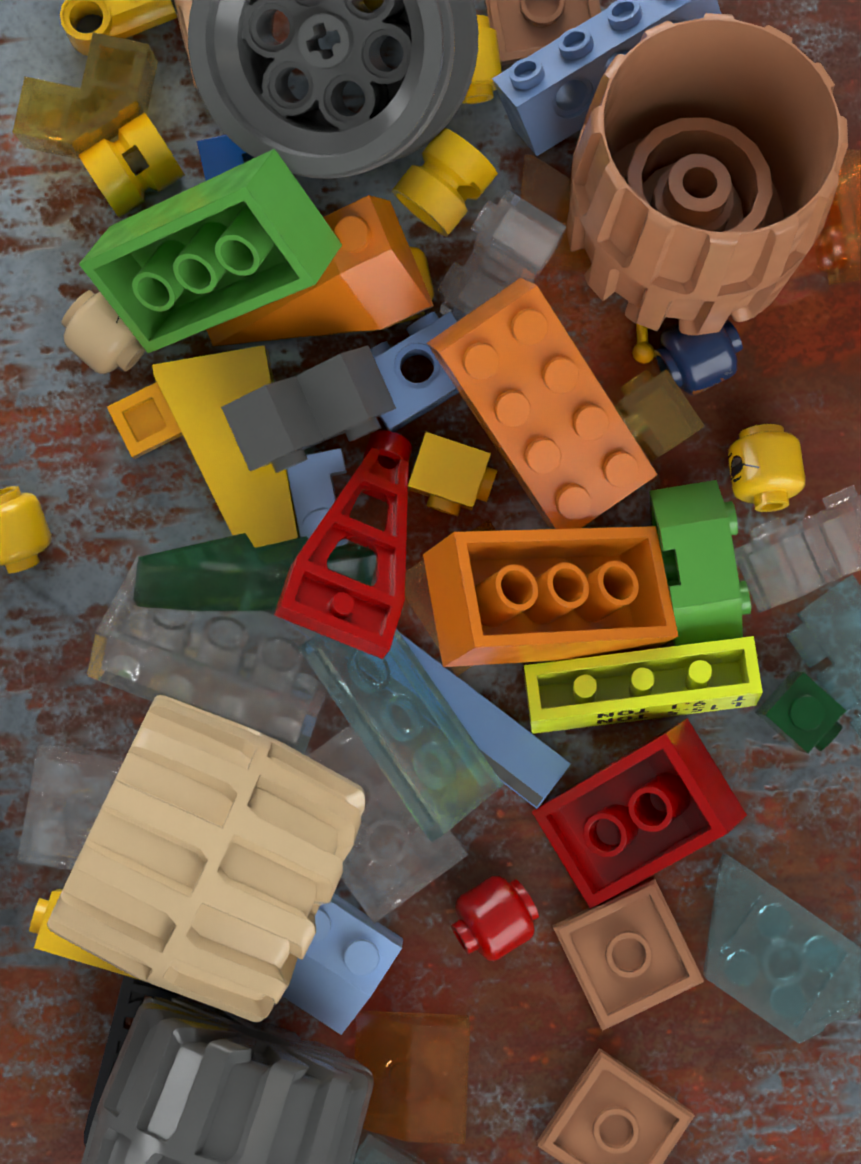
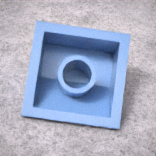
(342, 964)

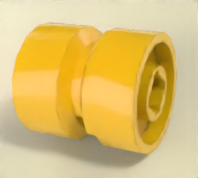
(114, 176)
(448, 177)

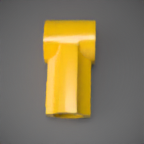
(119, 17)

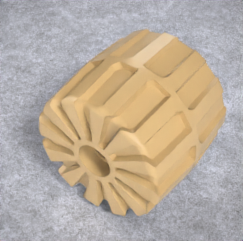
(210, 860)

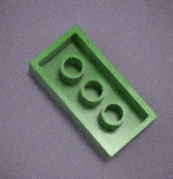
(212, 252)

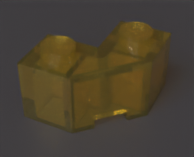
(72, 118)

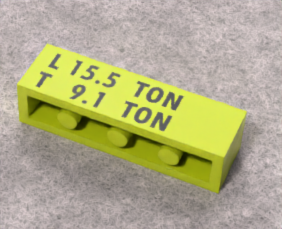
(642, 685)

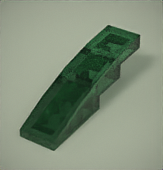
(233, 574)

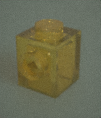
(657, 413)

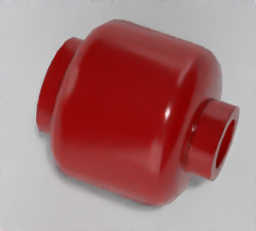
(494, 918)

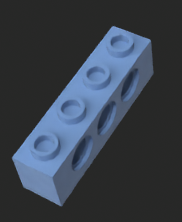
(554, 86)

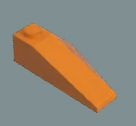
(364, 287)

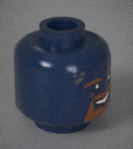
(698, 360)

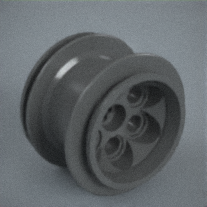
(247, 71)

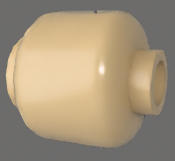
(100, 335)

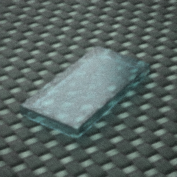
(406, 730)

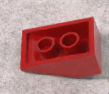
(640, 814)

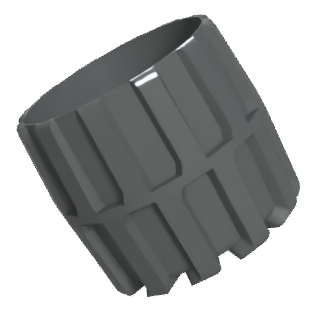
(226, 1093)

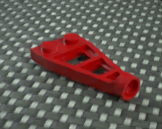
(333, 602)

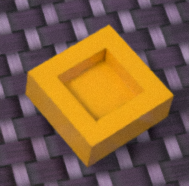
(144, 420)

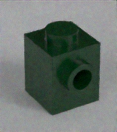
(802, 713)

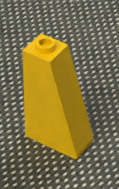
(195, 391)

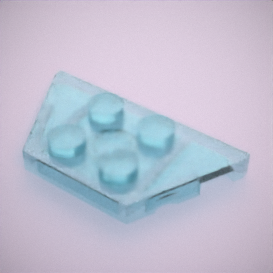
(779, 956)

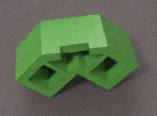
(700, 561)

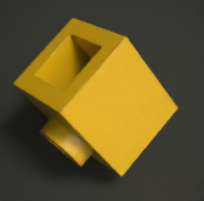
(451, 475)

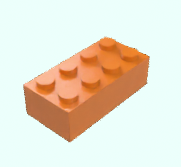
(542, 407)
(548, 594)

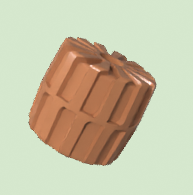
(704, 172)

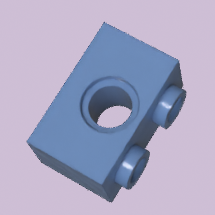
(411, 398)

